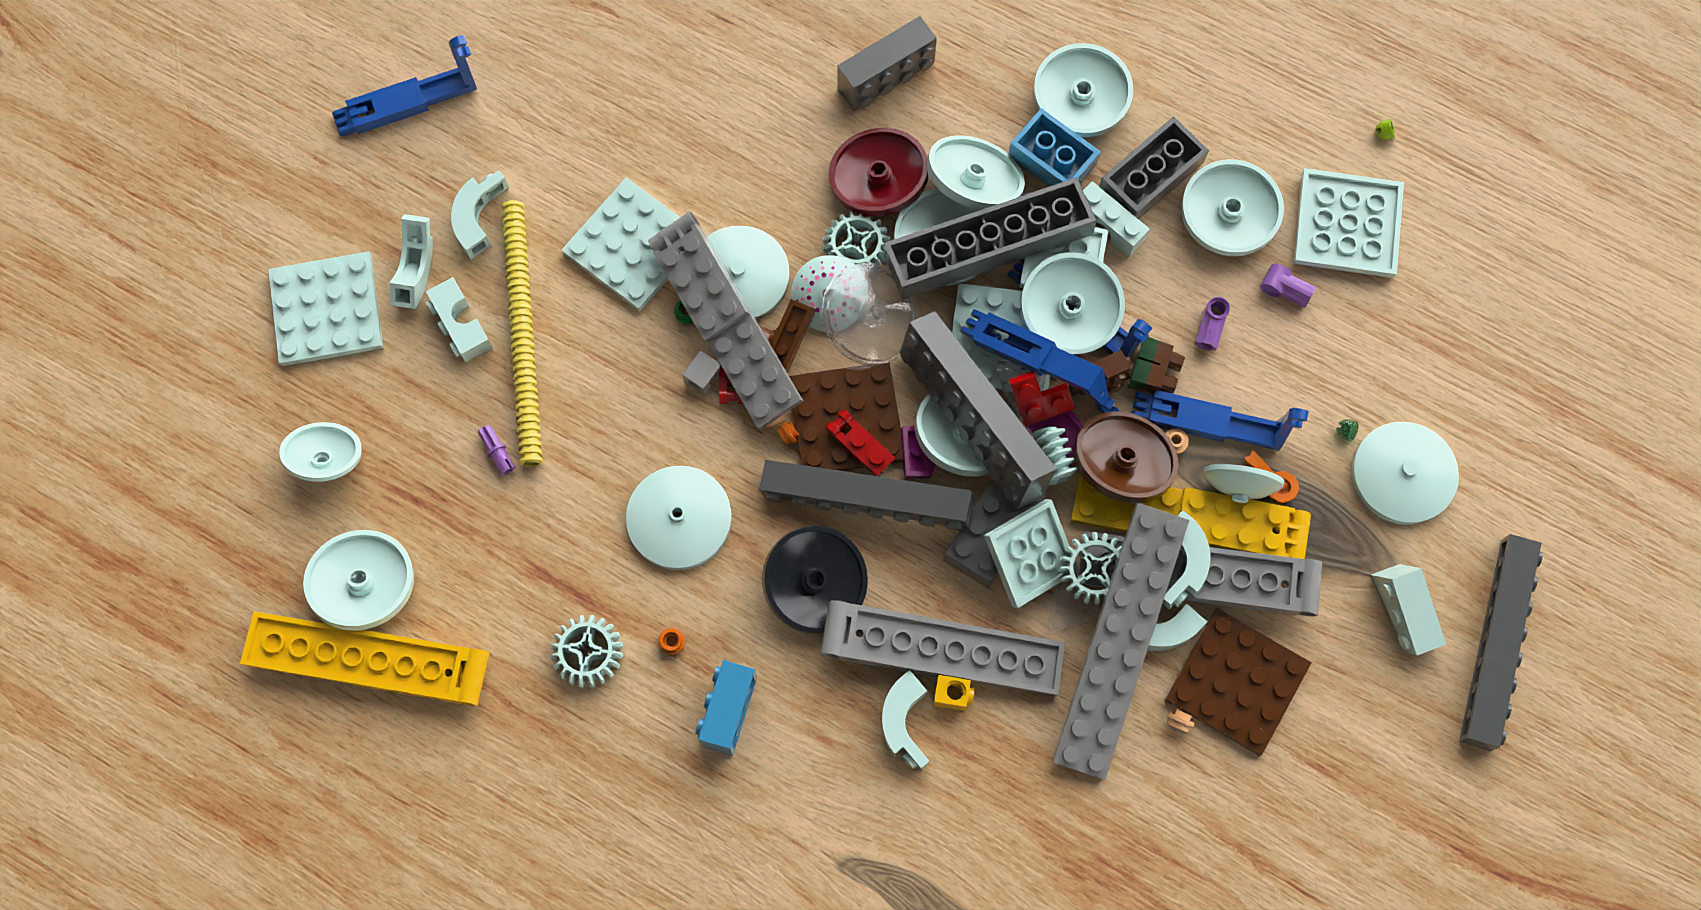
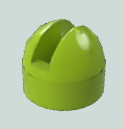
(1386, 128)

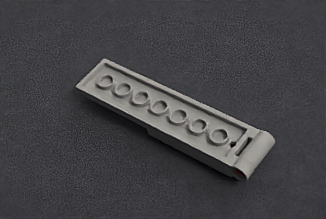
(724, 320)
(1240, 579)
(942, 648)

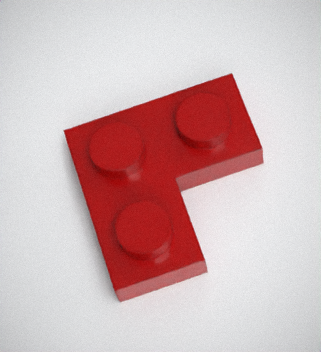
(1039, 405)

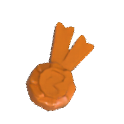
(1290, 486)

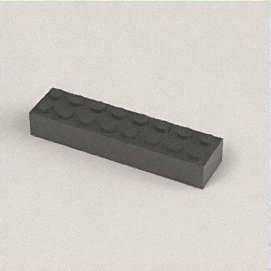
(989, 238)
(976, 410)

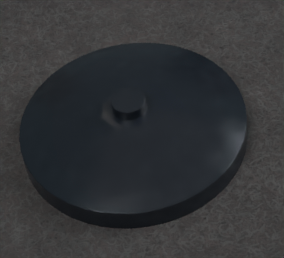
(808, 572)

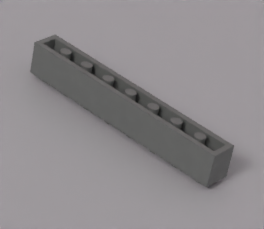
(867, 494)
(1501, 643)

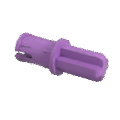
(496, 450)

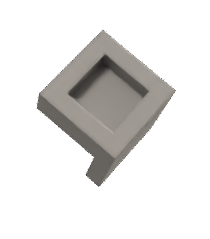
(701, 372)

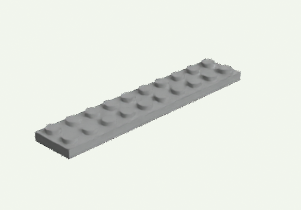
(1120, 641)

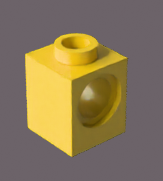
(941, 698)

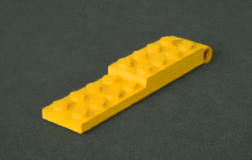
(1223, 521)
(365, 659)

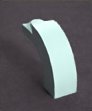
(467, 208)
(415, 262)
(1197, 564)
(1177, 630)
(899, 701)

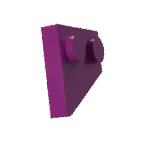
(915, 462)

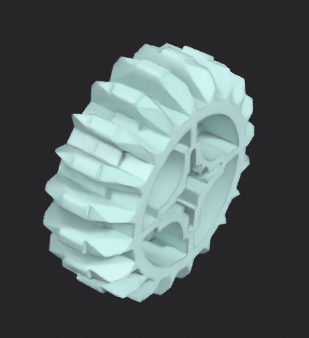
(872, 234)
(1081, 549)
(576, 648)

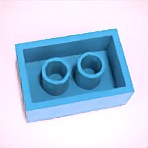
(1053, 151)
(726, 707)

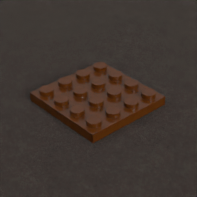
(861, 391)
(1238, 682)

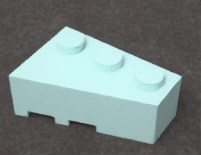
(1410, 608)

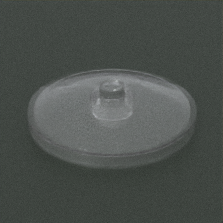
(867, 314)

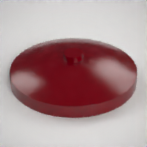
(878, 172)

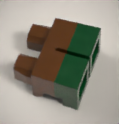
(1151, 367)

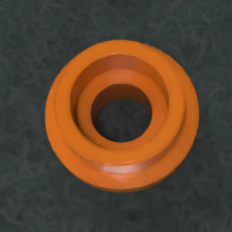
(788, 432)
(671, 633)

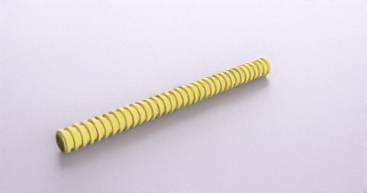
(521, 333)

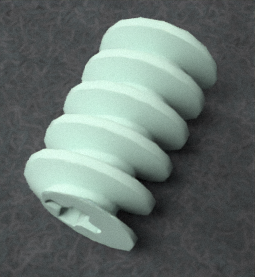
(1052, 446)

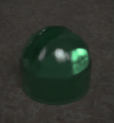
(1348, 429)

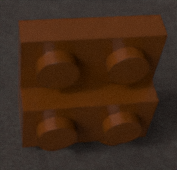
(1116, 371)

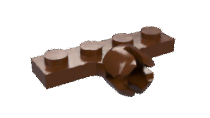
(790, 332)

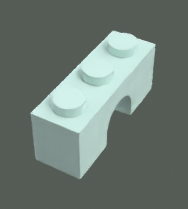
(1125, 229)
(467, 338)

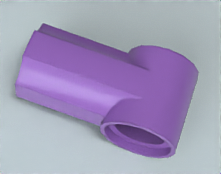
(1281, 283)
(1212, 325)

